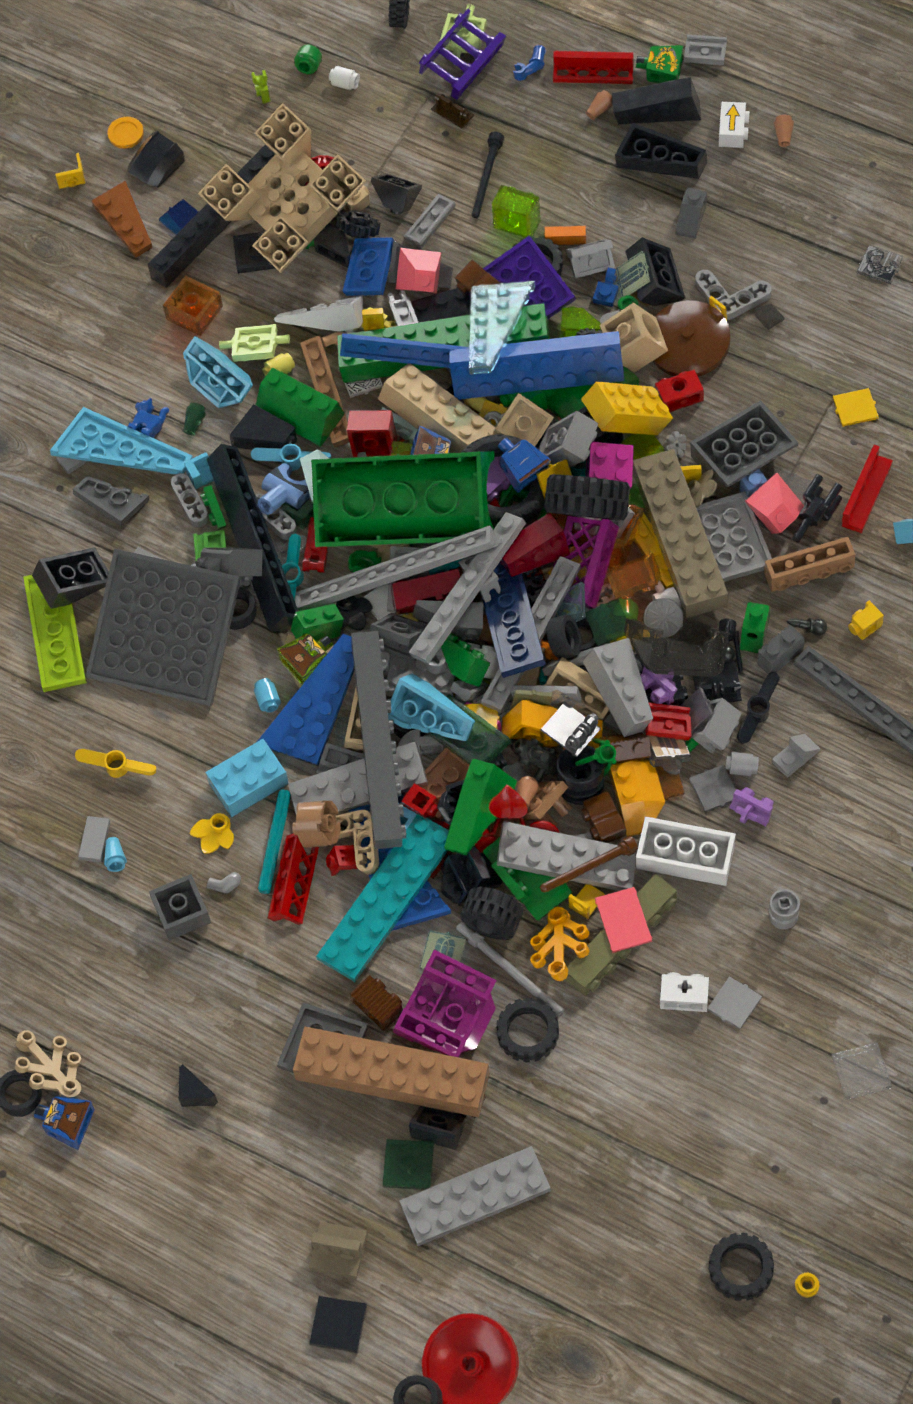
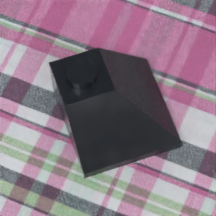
(396, 192)

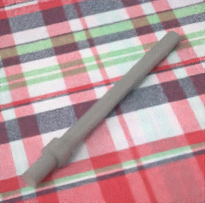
(477, 940)

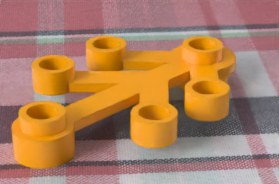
(557, 920)

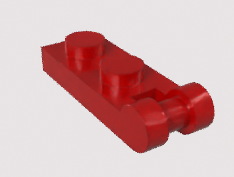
(313, 552)

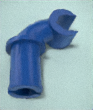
(535, 64)

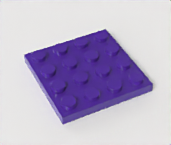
(528, 263)

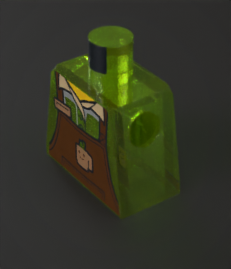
(304, 655)

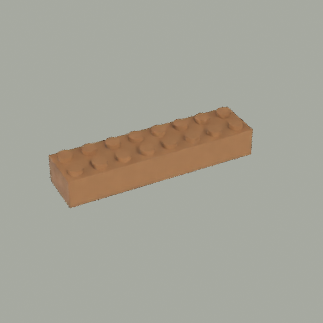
(391, 1071)

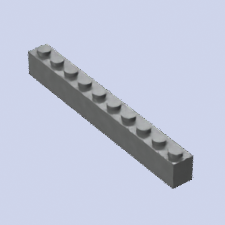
(376, 740)

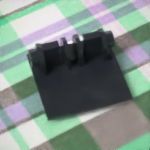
(724, 685)

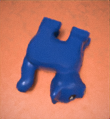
(145, 421)

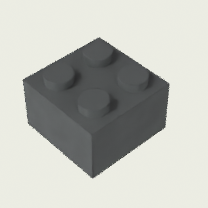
(180, 907)

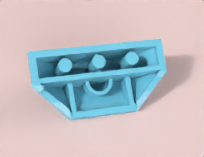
(215, 374)

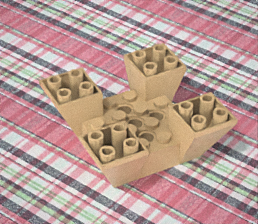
(292, 168)

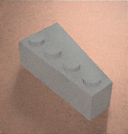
(620, 685)

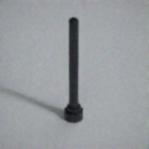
(494, 142)

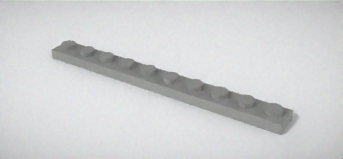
(395, 569)

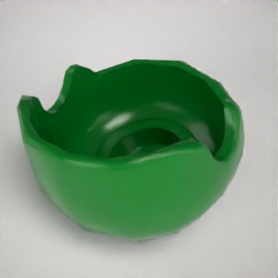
(362, 559)

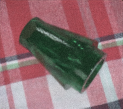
(194, 416)

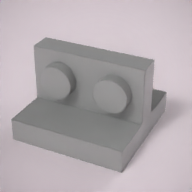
(591, 257)

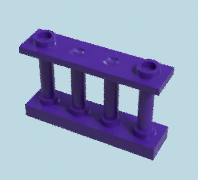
(470, 71)

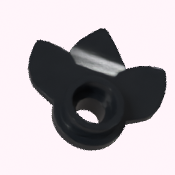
(354, 614)

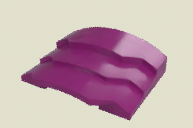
(448, 1007)

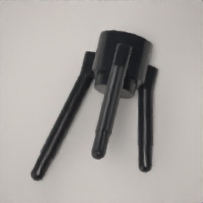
(729, 626)

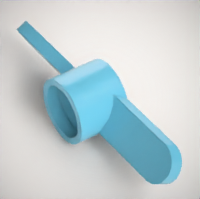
(279, 455)

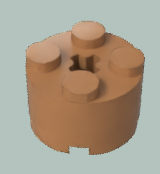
(316, 823)

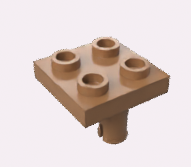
(547, 796)

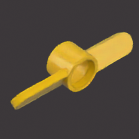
(105, 759)

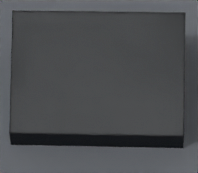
(437, 1126)

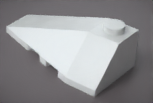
(339, 316)

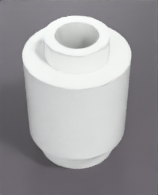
(344, 78)

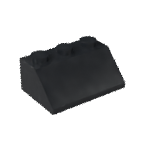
(664, 278)

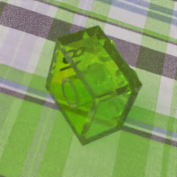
(516, 211)

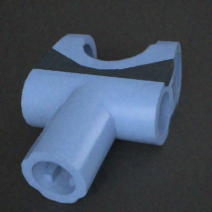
(282, 490)

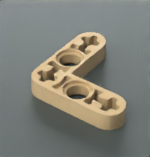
(360, 832)

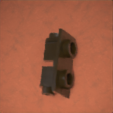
(451, 111)

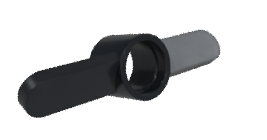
(762, 698)

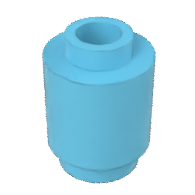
(266, 695)

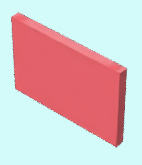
(623, 919)

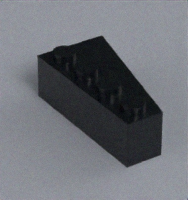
(658, 103)
(658, 153)

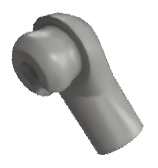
(225, 885)

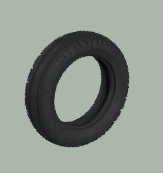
(526, 509)

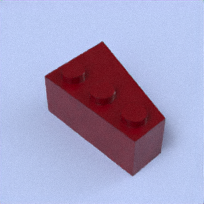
(536, 546)
(426, 588)

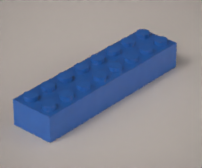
(541, 366)

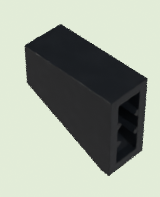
(262, 430)

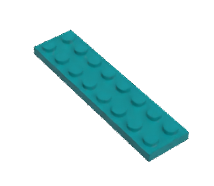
(385, 899)

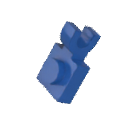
(606, 291)

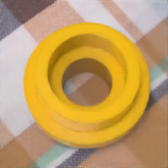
(810, 1278)

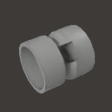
(784, 909)

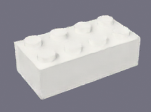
(685, 851)

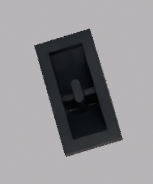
(193, 1091)

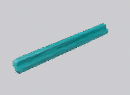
(274, 842)

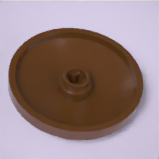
(694, 337)

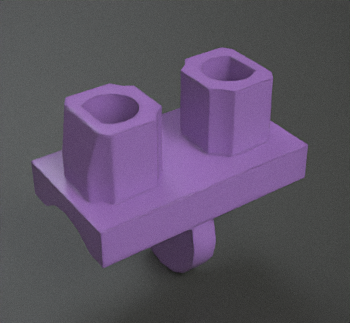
(661, 685)
(750, 807)

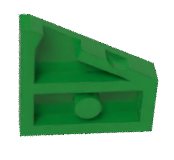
(209, 499)

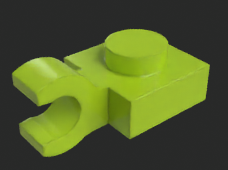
(261, 86)

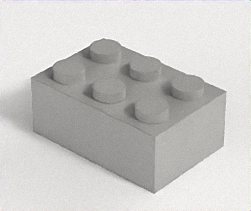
(569, 439)

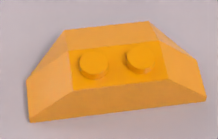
(636, 793)

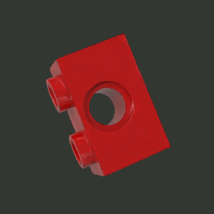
(690, 386)

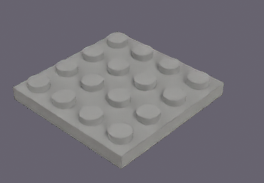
(734, 536)

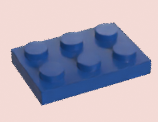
(368, 266)

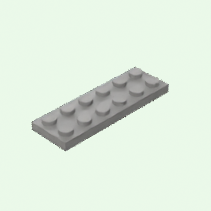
(348, 783)
(556, 853)
(475, 1196)

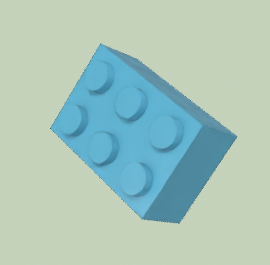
(247, 777)

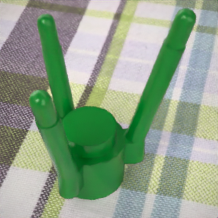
(603, 754)

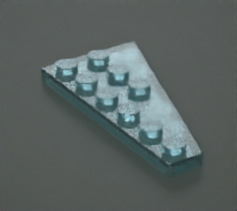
(493, 317)

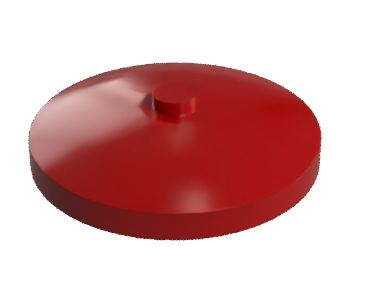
(471, 1360)

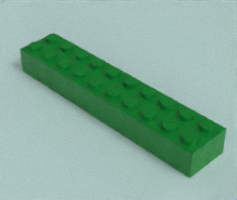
(449, 331)

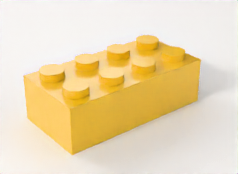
(627, 408)

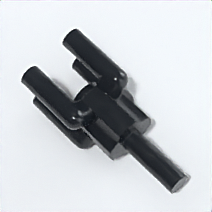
(816, 506)

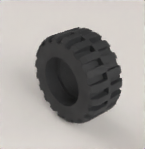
(587, 497)

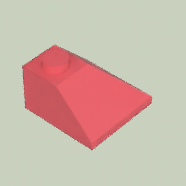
(418, 271)
(775, 504)

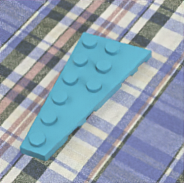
(108, 442)

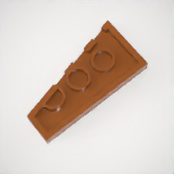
(123, 217)

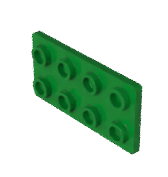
(527, 885)

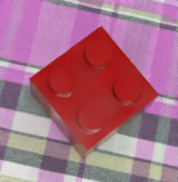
(371, 432)

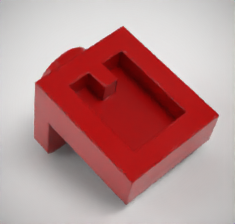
(341, 859)

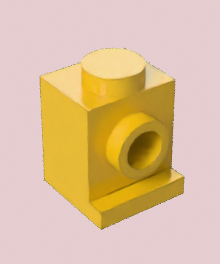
(866, 621)

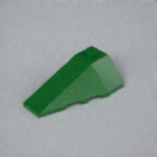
(472, 810)

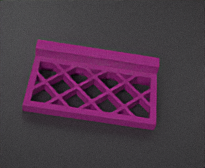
(599, 560)

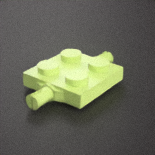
(464, 33)
(254, 342)

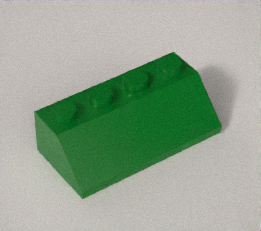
(300, 406)

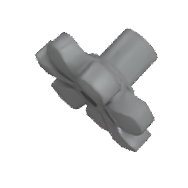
(675, 442)

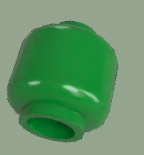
(308, 59)

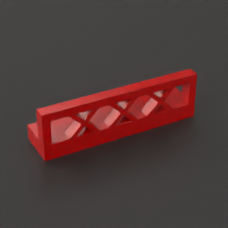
(593, 63)
(866, 491)
(288, 870)

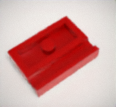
(669, 722)

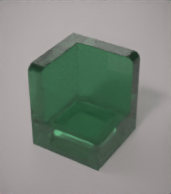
(302, 515)

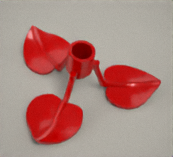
(509, 805)

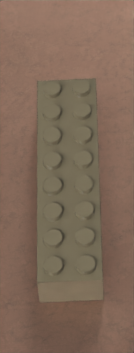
(680, 533)

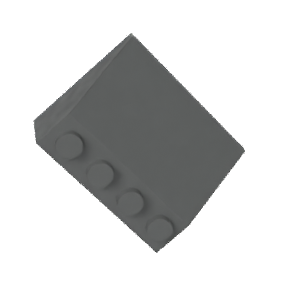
(742, 444)

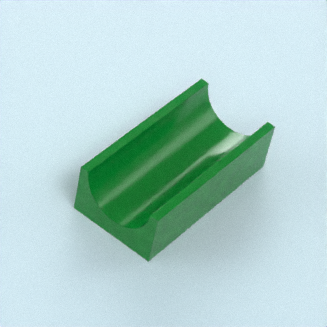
(399, 498)

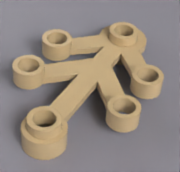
(49, 1067)

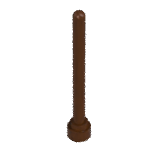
(626, 847)

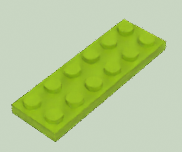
(54, 640)

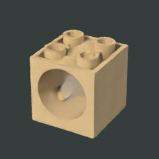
(639, 336)

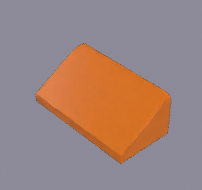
(566, 235)

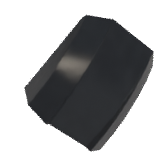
(156, 160)

